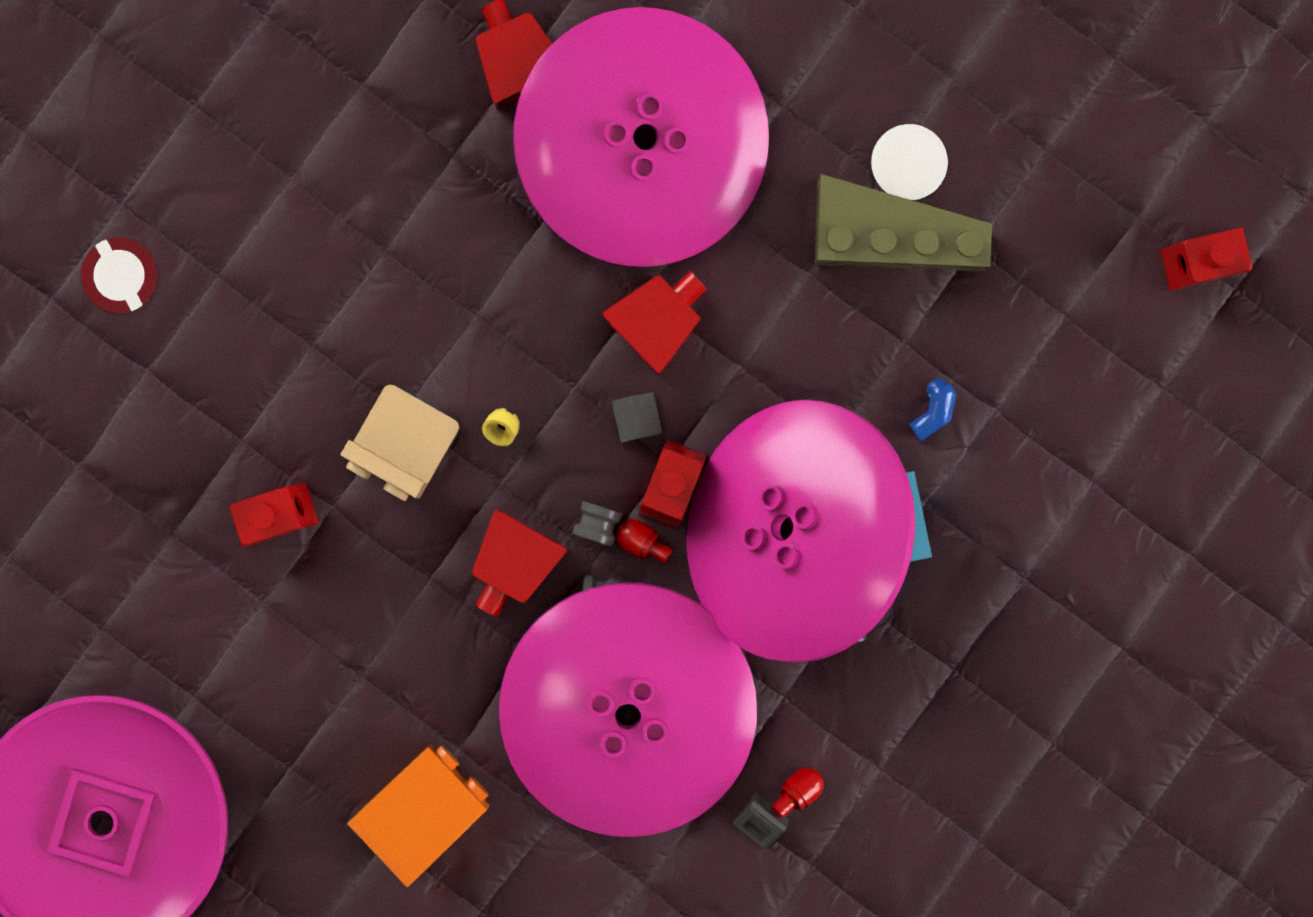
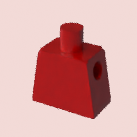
(509, 51)
(1206, 259)
(657, 318)
(672, 484)
(273, 514)
(513, 562)

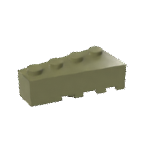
(893, 232)

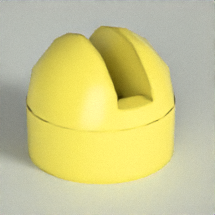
(497, 435)

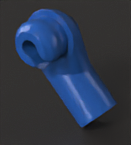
(940, 409)

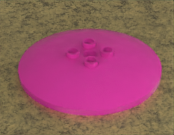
(580, 148)
(847, 539)
(617, 650)
(115, 760)

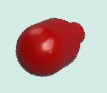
(641, 541)
(799, 791)

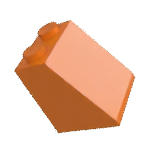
(420, 813)

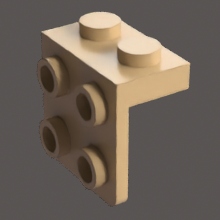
(401, 443)

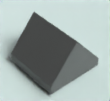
(637, 417)
(760, 822)

